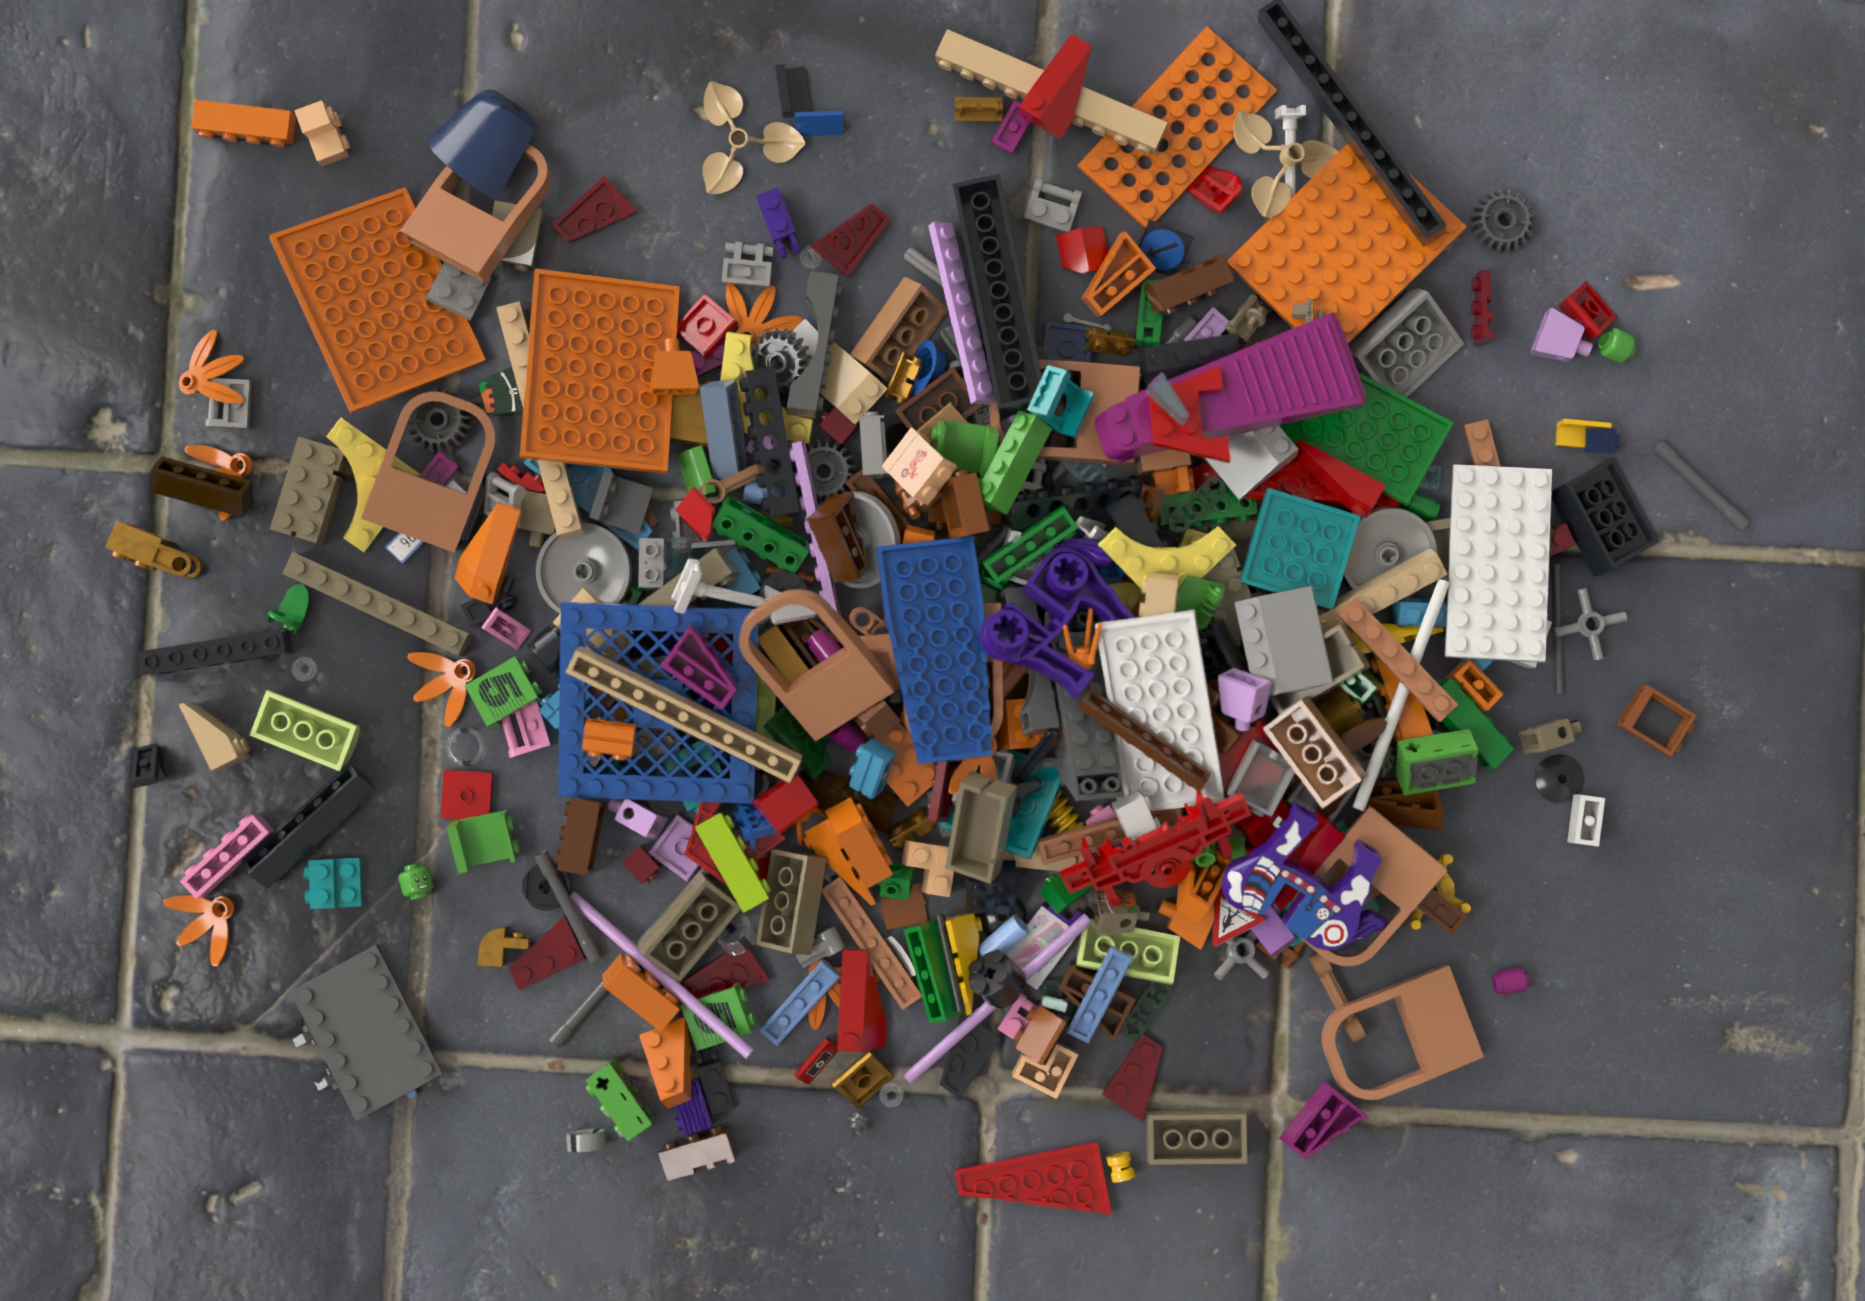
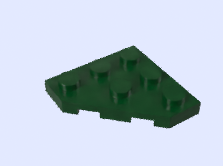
(792, 734)

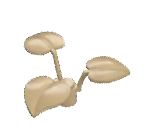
(723, 173)
(1269, 194)

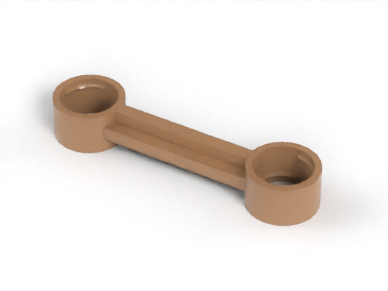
(733, 482)
(1325, 973)

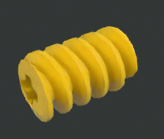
(1062, 815)

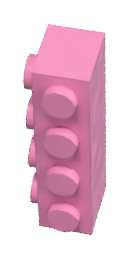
(225, 858)

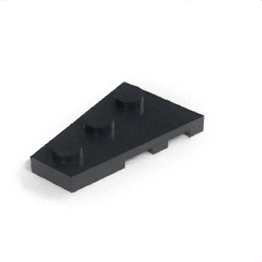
(967, 1058)

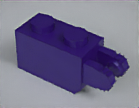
(778, 220)

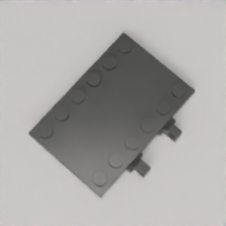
(365, 1033)

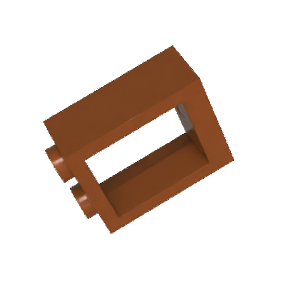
(963, 505)
(1634, 710)

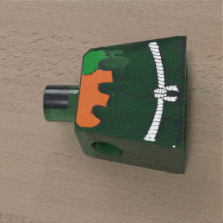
(499, 395)

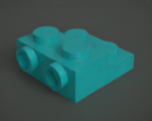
(334, 883)

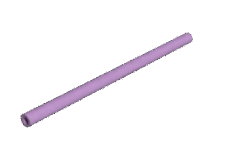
(665, 979)
(985, 1009)

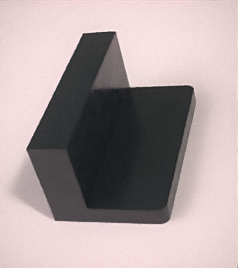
(792, 90)

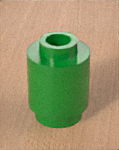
(1423, 507)

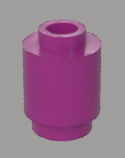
(822, 645)
(848, 736)
(1510, 981)

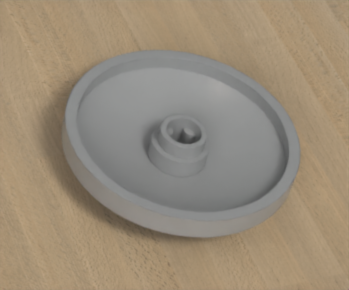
(877, 529)
(1384, 542)
(588, 561)

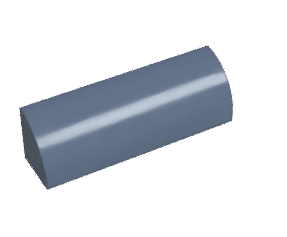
(724, 428)

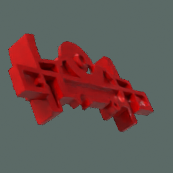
(1158, 848)

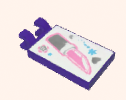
(1044, 929)

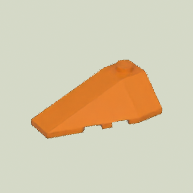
(487, 556)
(827, 845)

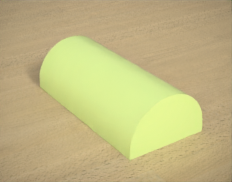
(305, 731)
(1152, 952)

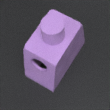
(1559, 338)
(1243, 696)
(644, 821)

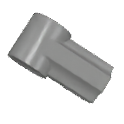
(824, 945)

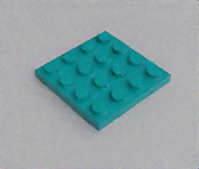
(1299, 547)
(1030, 821)

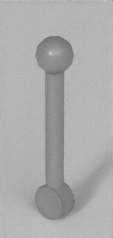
(1068, 318)

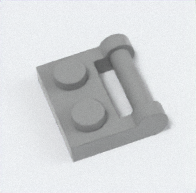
(1050, 213)
(233, 414)
(492, 497)

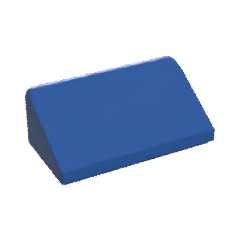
(820, 123)

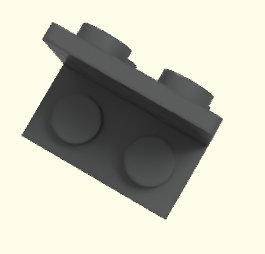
(621, 503)

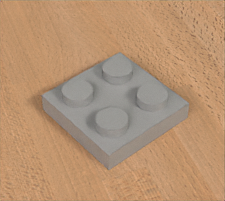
(457, 291)

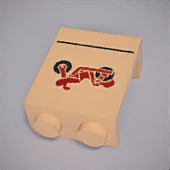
(918, 467)

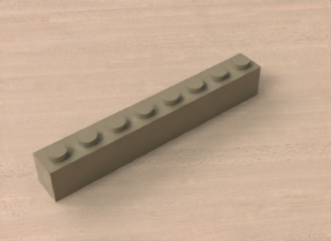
(377, 604)

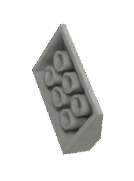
(1406, 343)
(1254, 459)
(1285, 640)

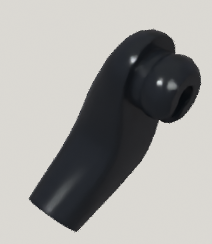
(1023, 790)

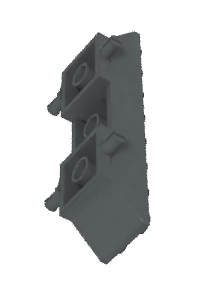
(1085, 749)

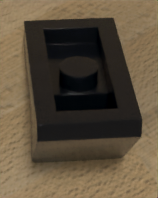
(147, 766)

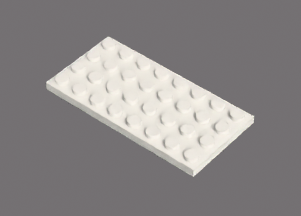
(1498, 563)
(1160, 680)

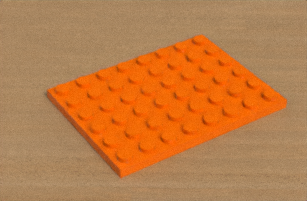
(1339, 248)
(369, 302)
(594, 371)

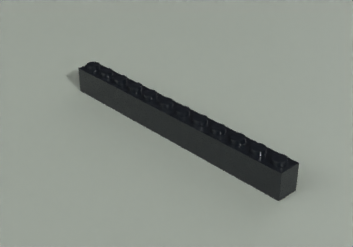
(1351, 122)

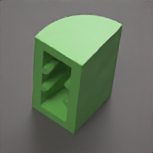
(696, 470)

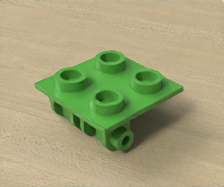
(1200, 596)

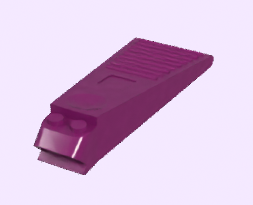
(1264, 386)

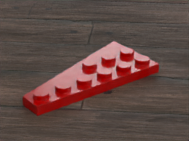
(1300, 482)
(1052, 1178)

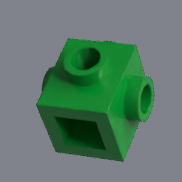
(899, 884)

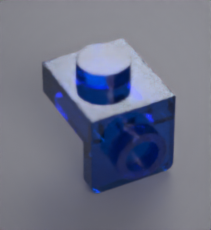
(1601, 440)

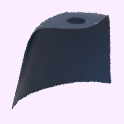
(484, 141)

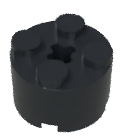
(548, 649)
(996, 979)

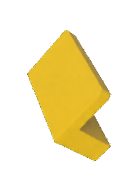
(1572, 432)

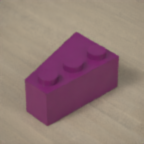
(700, 668)
(1320, 1121)

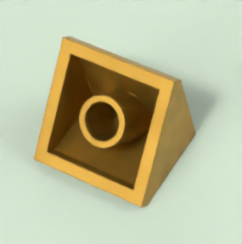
(862, 1079)

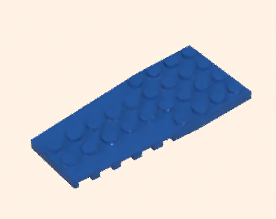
(934, 630)

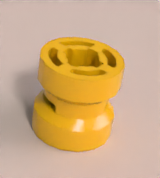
(1120, 1166)

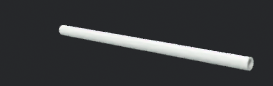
(1400, 697)

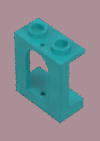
(1047, 396)

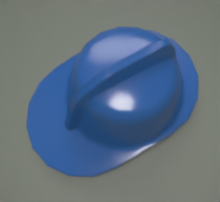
(933, 365)

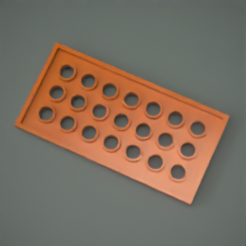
(1176, 112)

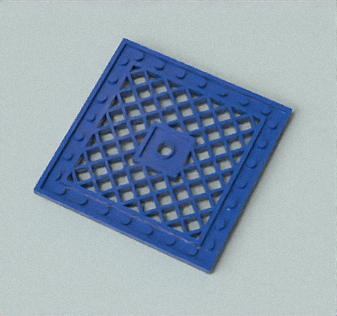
(575, 782)

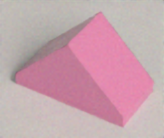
(506, 628)

